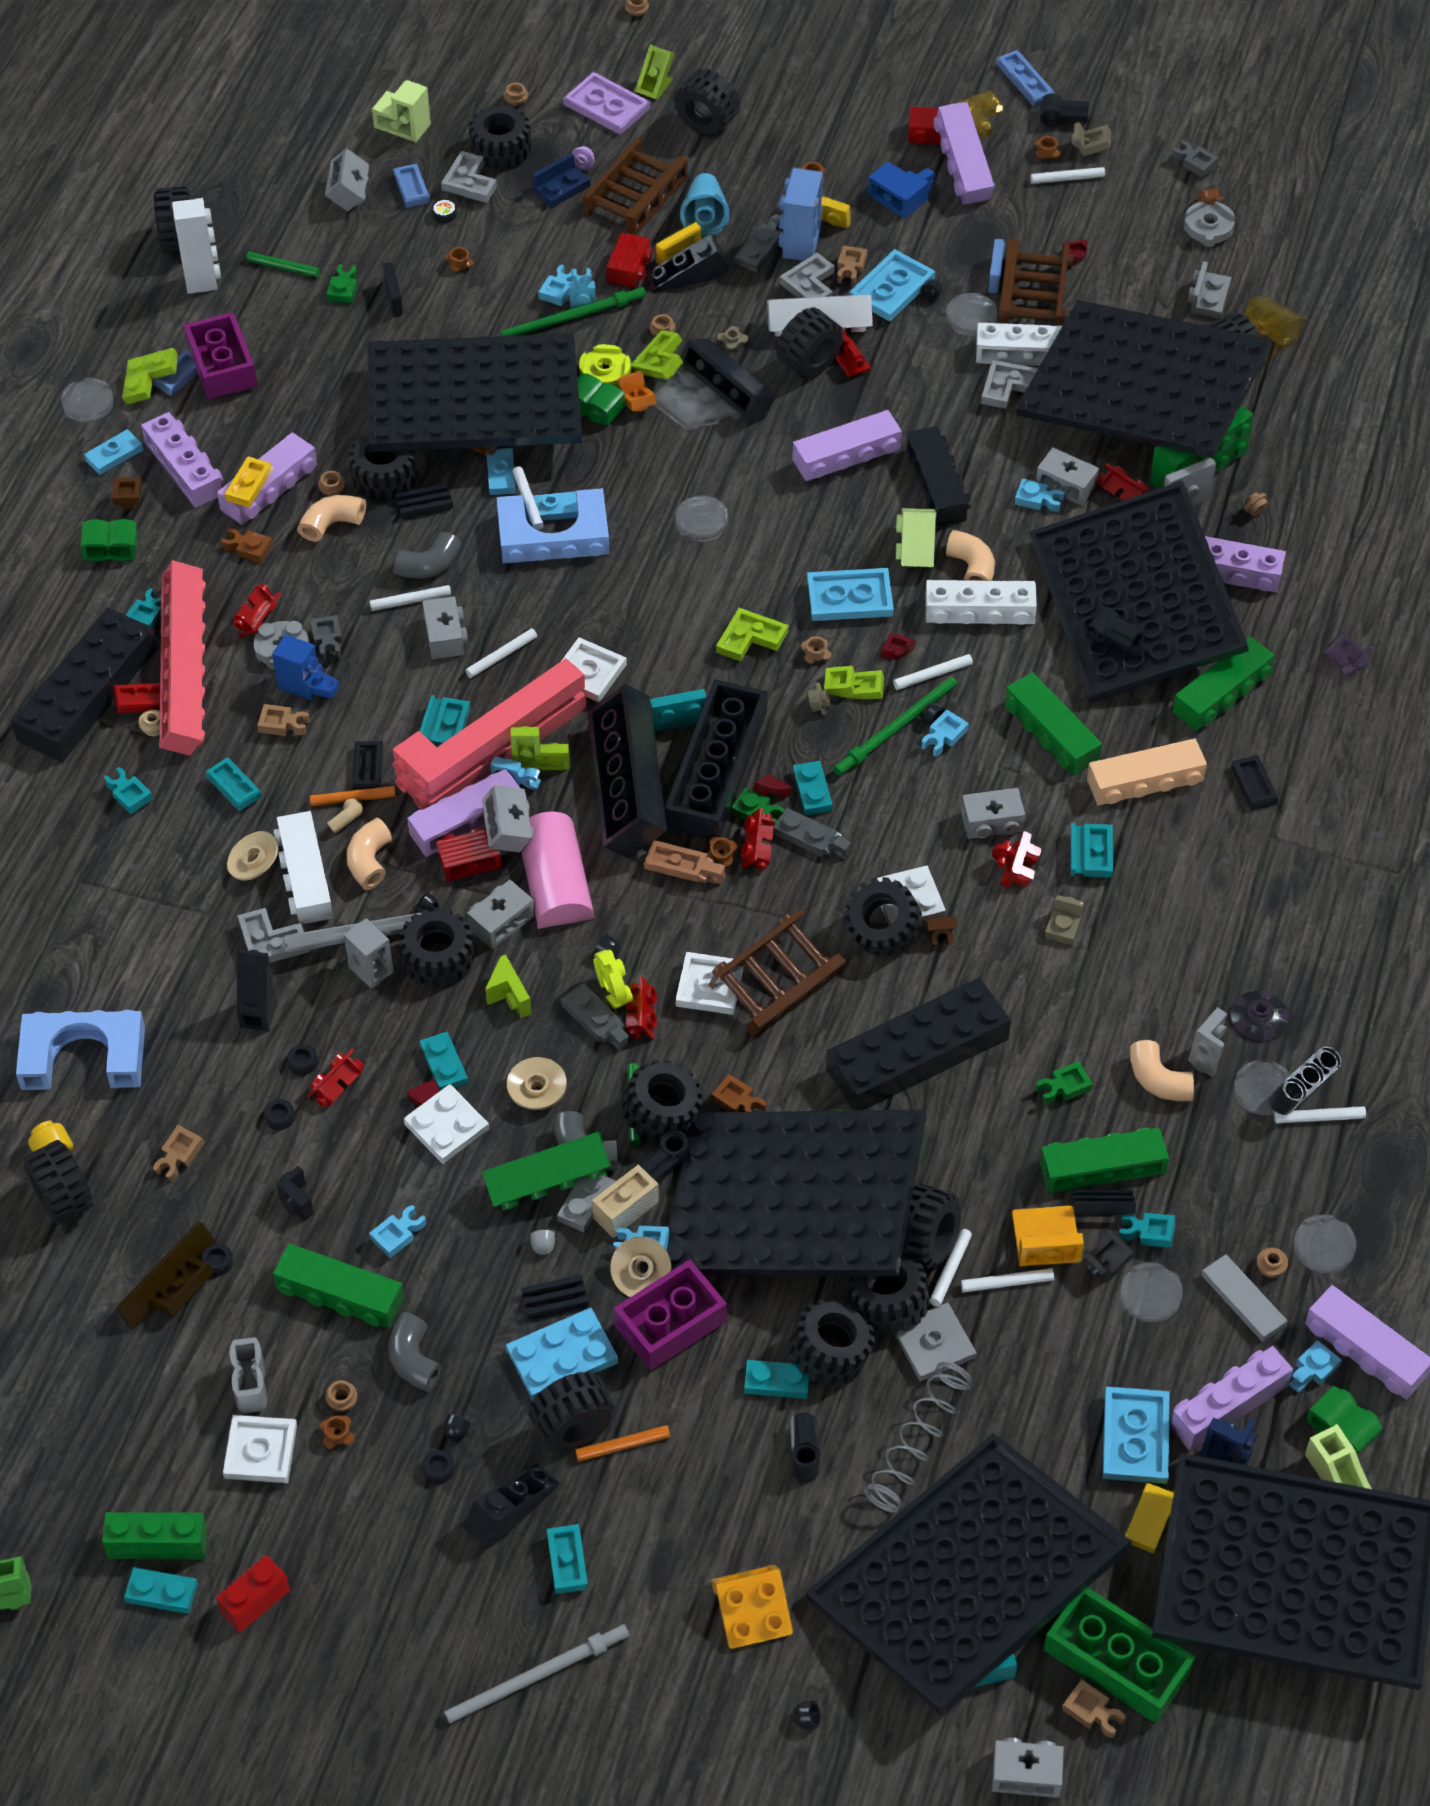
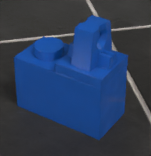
(900, 190)
(299, 670)

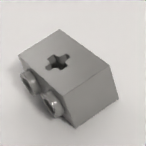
(347, 180)
(1069, 475)
(444, 628)
(992, 813)
(507, 818)
(500, 914)
(368, 953)
(1013, 1777)

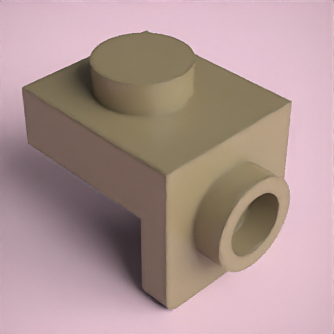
(1092, 140)

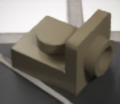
(1064, 920)

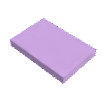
(606, 103)

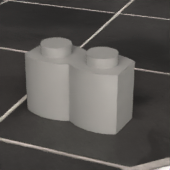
(248, 1375)

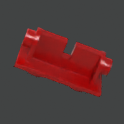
(850, 357)
(1117, 480)
(250, 618)
(757, 828)
(644, 1019)
(326, 1086)

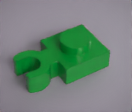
(343, 288)
(751, 801)
(1068, 1081)

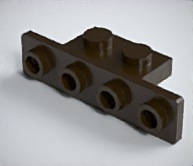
(171, 1280)

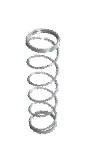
(890, 1507)

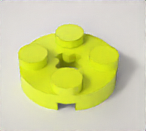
(609, 355)
(610, 976)

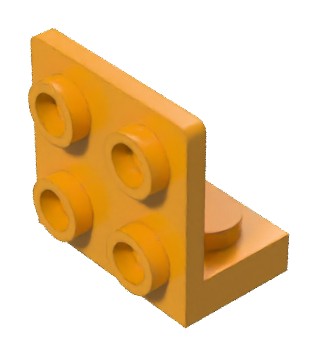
(1047, 1236)
(753, 1606)

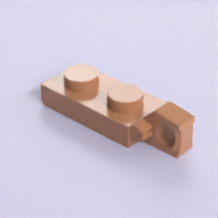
(683, 863)

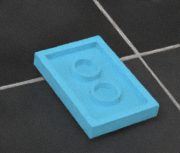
(893, 284)
(850, 594)
(561, 1350)
(1136, 1435)

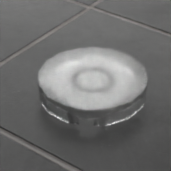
(968, 310)
(87, 400)
(701, 518)
(1256, 1083)
(1324, 1244)
(1151, 1292)

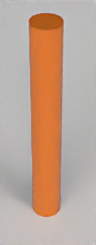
(359, 795)
(622, 1443)

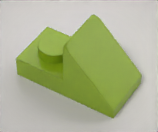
(653, 76)
(506, 984)

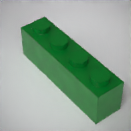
(1223, 685)
(1052, 723)
(1103, 1159)
(546, 1170)
(338, 1286)

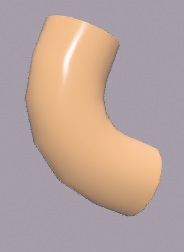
(330, 510)
(974, 552)
(362, 853)
(1157, 1078)

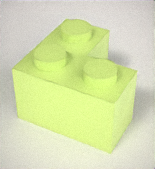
(404, 112)
(918, 537)

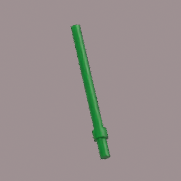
(618, 299)
(858, 754)

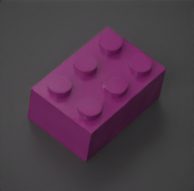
(220, 355)
(670, 1314)

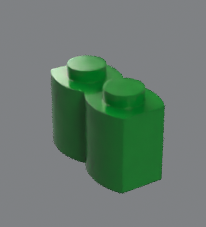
(599, 399)
(109, 540)
(1339, 1408)

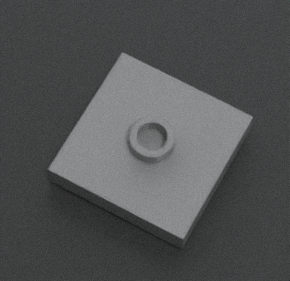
(1197, 480)
(935, 1340)

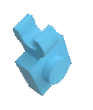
(1314, 1365)

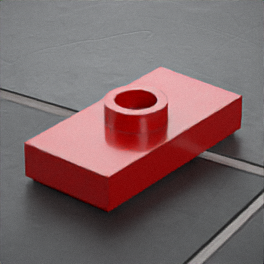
(136, 697)

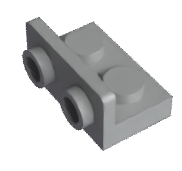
(1209, 294)
(1207, 1044)

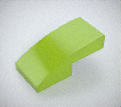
(858, 685)

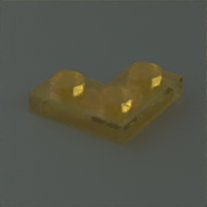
(981, 107)

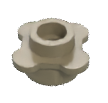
(732, 339)
(819, 699)

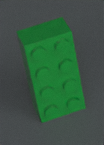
(1233, 445)
(1119, 1654)

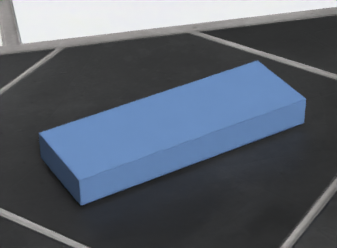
(1024, 77)

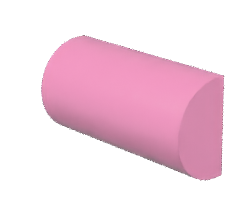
(556, 872)

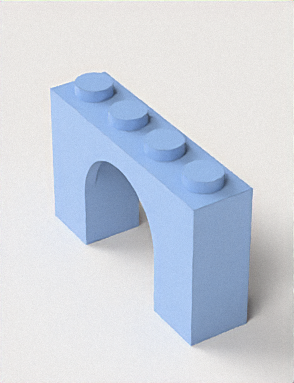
(524, 543)
(47, 1033)

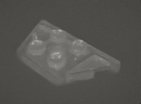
(690, 401)

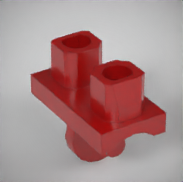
(1014, 858)

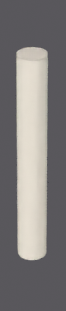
(1067, 175)
(528, 498)
(409, 598)
(501, 653)
(932, 672)
(1321, 1115)
(950, 1268)
(1007, 1280)

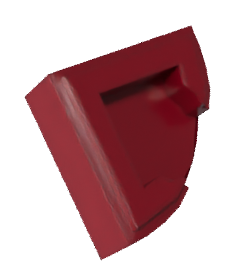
(1078, 250)
(897, 646)
(772, 785)
(423, 1092)

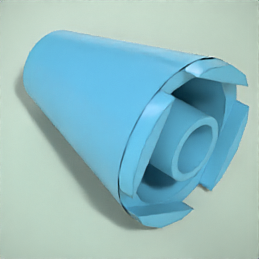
(705, 206)

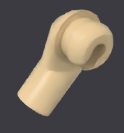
(351, 811)

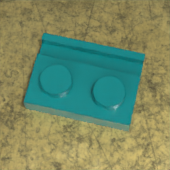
(677, 710)
(444, 719)
(1091, 850)

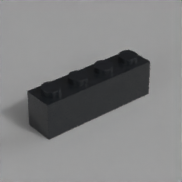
(727, 378)
(937, 475)

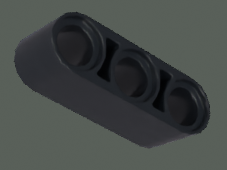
(1305, 1080)

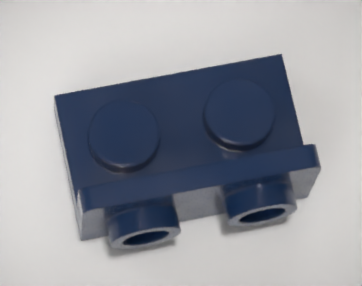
(559, 181)
(1228, 1443)

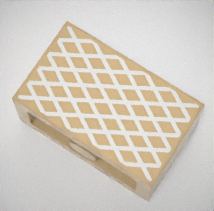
(625, 1200)

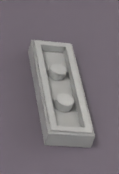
(1244, 1298)

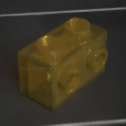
(1274, 320)

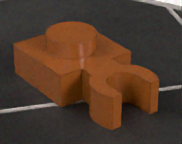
(250, 546)
(736, 1096)

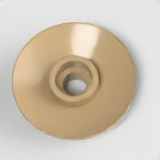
(252, 855)
(536, 1073)
(626, 1262)

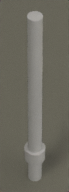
(595, 1645)

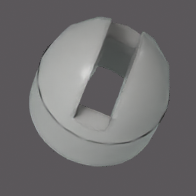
(542, 1241)

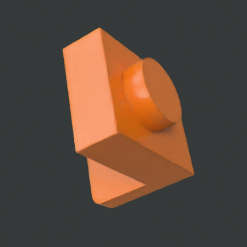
(637, 395)

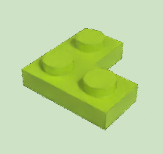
(658, 357)
(143, 370)
(748, 629)
(532, 754)

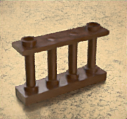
(647, 203)
(1014, 275)
(782, 1000)

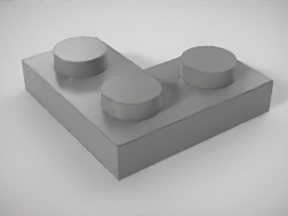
(465, 179)
(806, 278)
(1003, 379)
(260, 936)
(577, 1208)

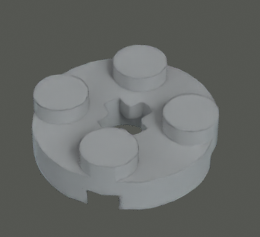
(1209, 233)
(271, 634)

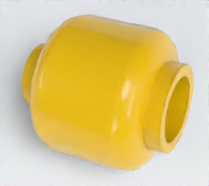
(47, 1133)

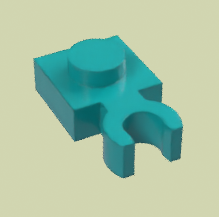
(146, 611)
(128, 793)
(1152, 1230)

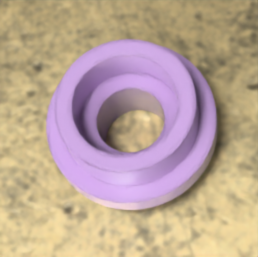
(587, 155)

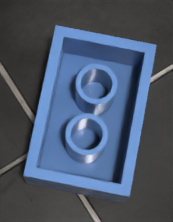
(801, 214)

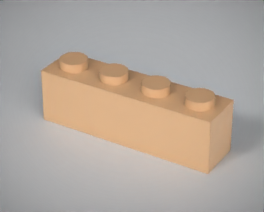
(1146, 772)

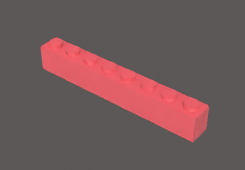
(182, 658)

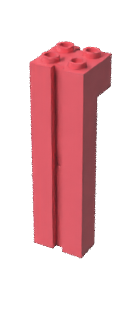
(466, 758)

